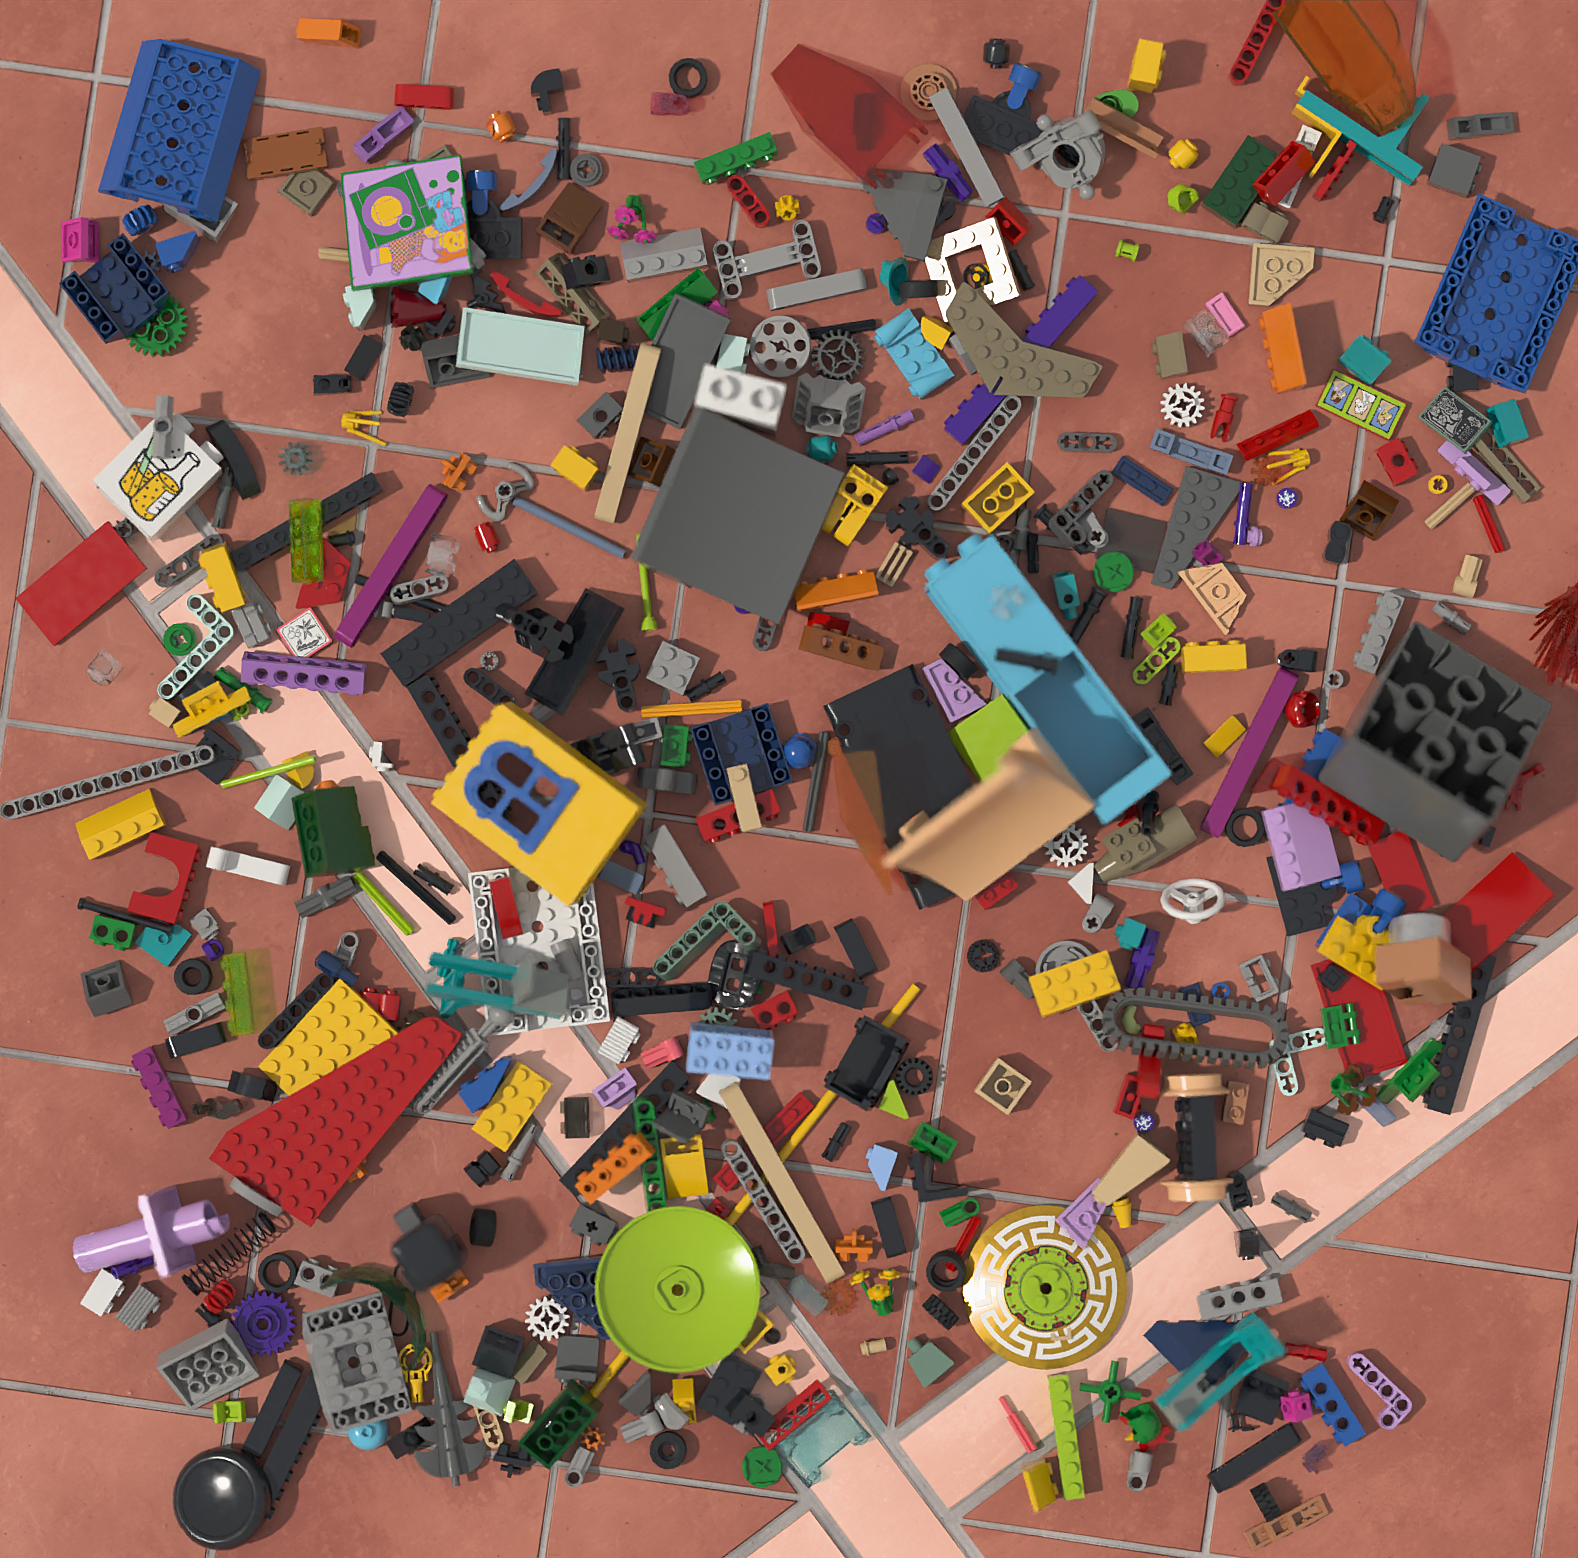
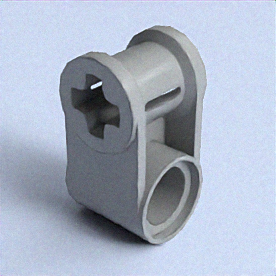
(1092, 526)
(1099, 911)
(345, 951)

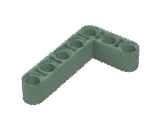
(705, 937)

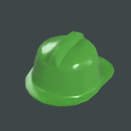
(1121, 100)

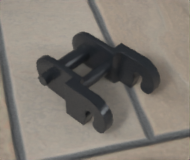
(1232, 1424)

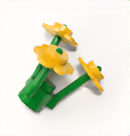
(878, 1292)

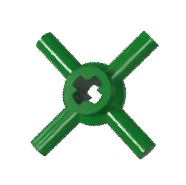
(1105, 1385)

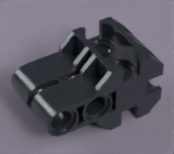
(912, 524)
(536, 630)
(620, 668)
(611, 749)

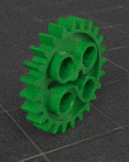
(173, 330)

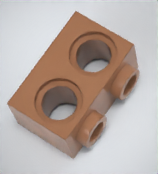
(1235, 1102)

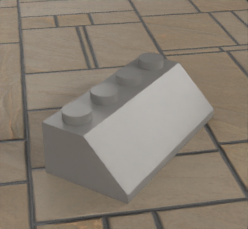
(664, 256)
(675, 865)

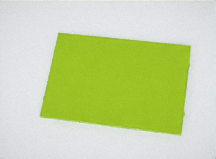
(987, 736)

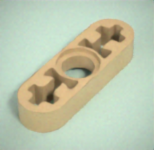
(498, 1431)

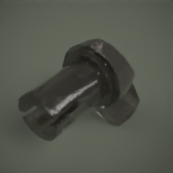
(217, 1108)
(771, 1270)

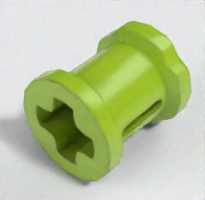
(1127, 250)

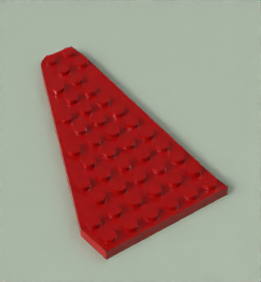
(320, 1134)

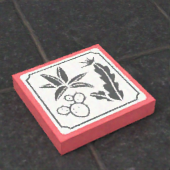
(304, 634)

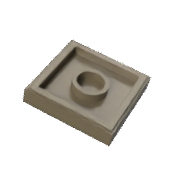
(306, 189)

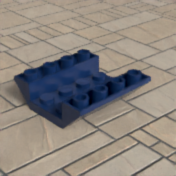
(117, 292)
(741, 740)

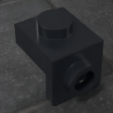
(446, 324)
(798, 938)

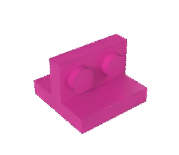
(80, 240)

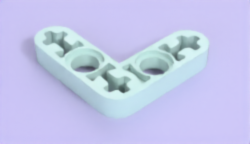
(1292, 1049)

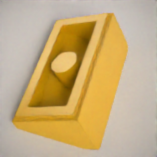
(1224, 736)

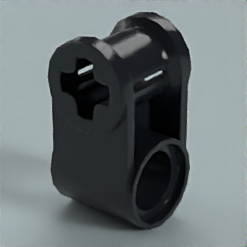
(1301, 660)
(1239, 1192)

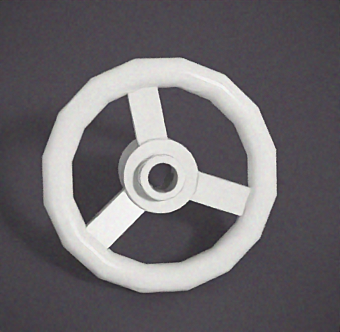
(1193, 902)

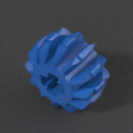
(140, 220)

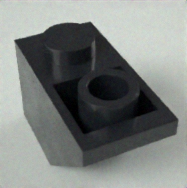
(407, 1439)

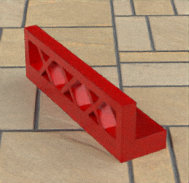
(792, 1408)

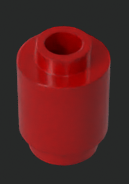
(487, 537)

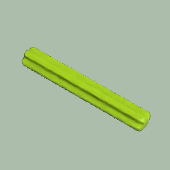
(383, 903)

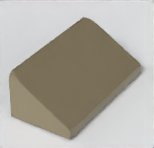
(528, 1361)

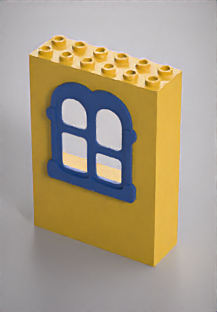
(573, 833)

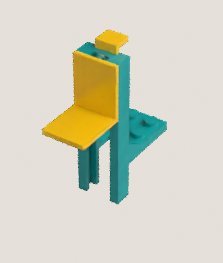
(1338, 126)

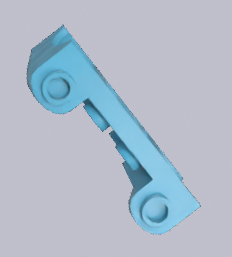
(913, 354)

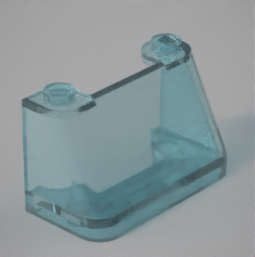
(820, 1438)

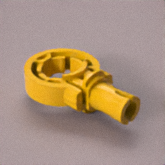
(415, 1385)

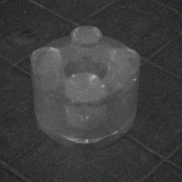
(441, 554)

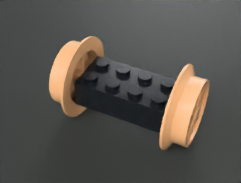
(1195, 1137)

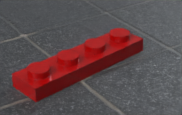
(1278, 435)

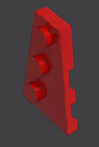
(1335, 172)

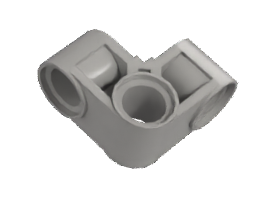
(1140, 1467)

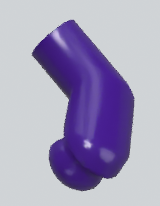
(633, 849)

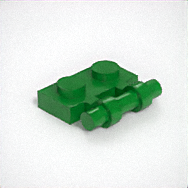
(1334, 1026)

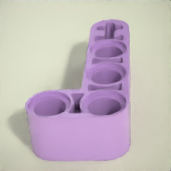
(1377, 1385)

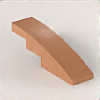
(1290, 1521)

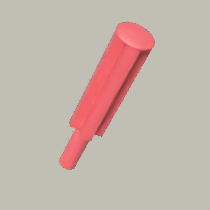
(1018, 1427)

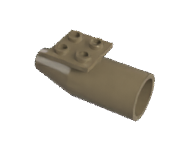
(1133, 852)

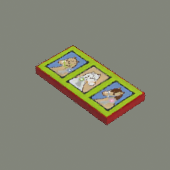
(1361, 405)

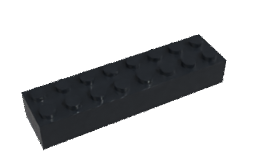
(458, 623)

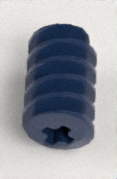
(616, 359)

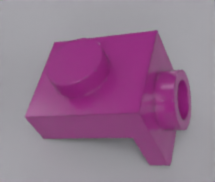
(1207, 553)

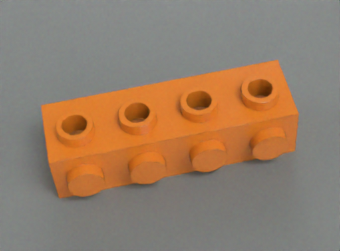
(615, 1167)

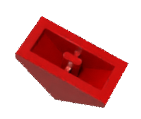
(829, 622)

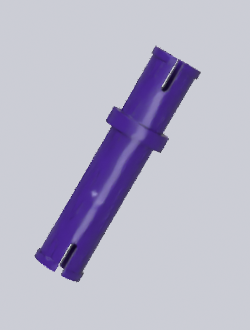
(1241, 523)

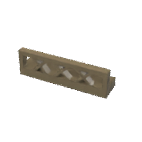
(586, 302)
(1501, 471)

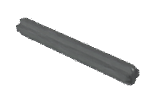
(816, 780)

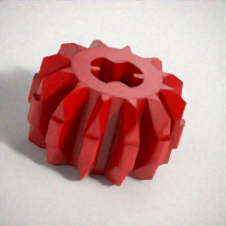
(220, 1296)

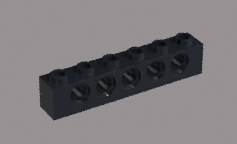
(854, 998)

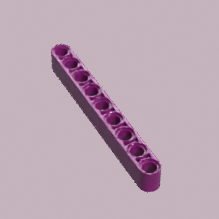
(390, 565)
(1249, 752)

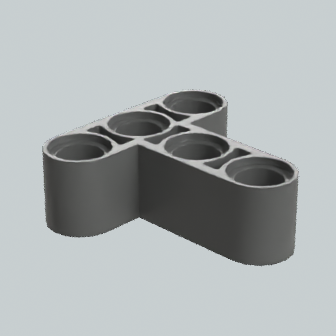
(666, 780)

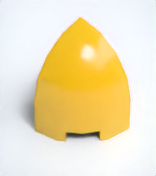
(935, 331)
(300, 776)

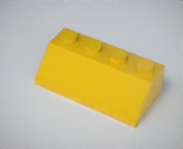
(120, 824)

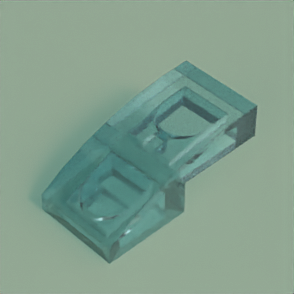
(806, 1294)

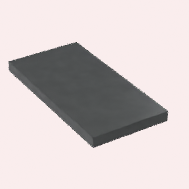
(687, 344)

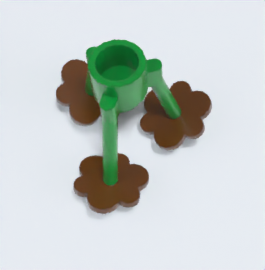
(1344, 1084)

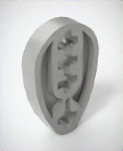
(255, 1197)

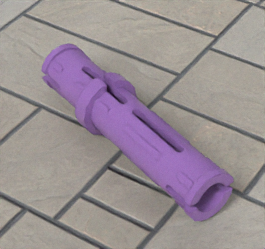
(884, 427)

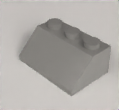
(207, 228)

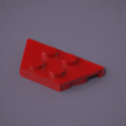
(335, 574)

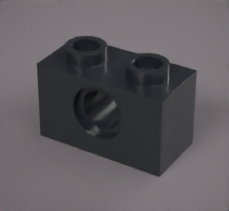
(585, 272)
(741, 1406)

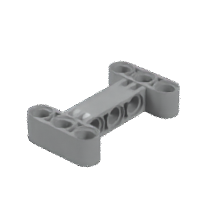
(767, 260)

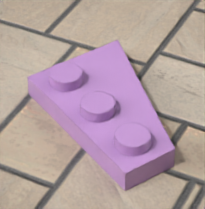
(952, 693)
(1081, 1216)

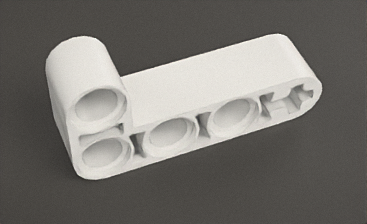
(248, 866)

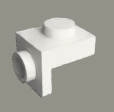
(376, 754)

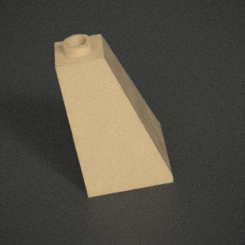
(1133, 1165)

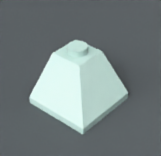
(489, 1391)

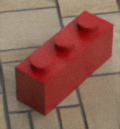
(1284, 173)

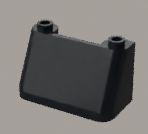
(867, 1063)

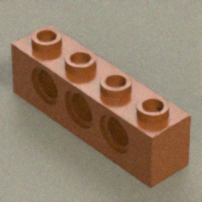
(812, 642)

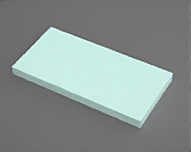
(520, 346)

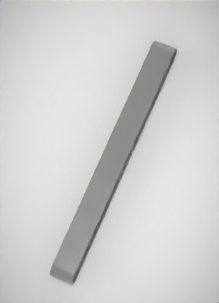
(98, 782)

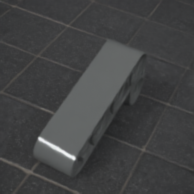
(1082, 503)

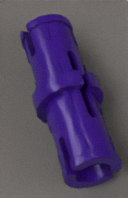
(131, 1267)

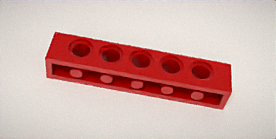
(1369, 825)

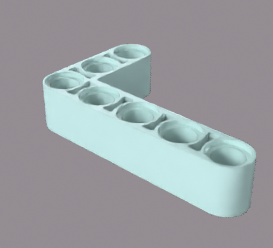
(200, 650)

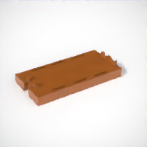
(285, 152)

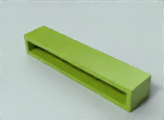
(1065, 1436)

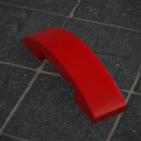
(545, 310)

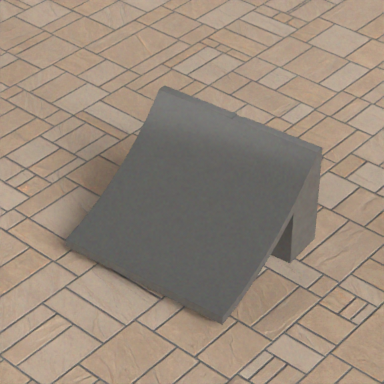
(737, 516)

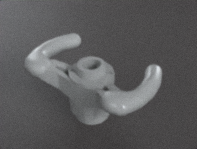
(527, 485)

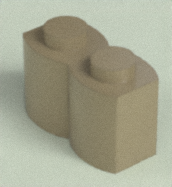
(1264, 222)

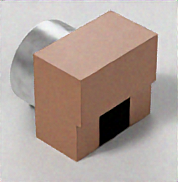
(1422, 963)

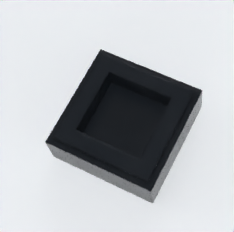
(1331, 978)

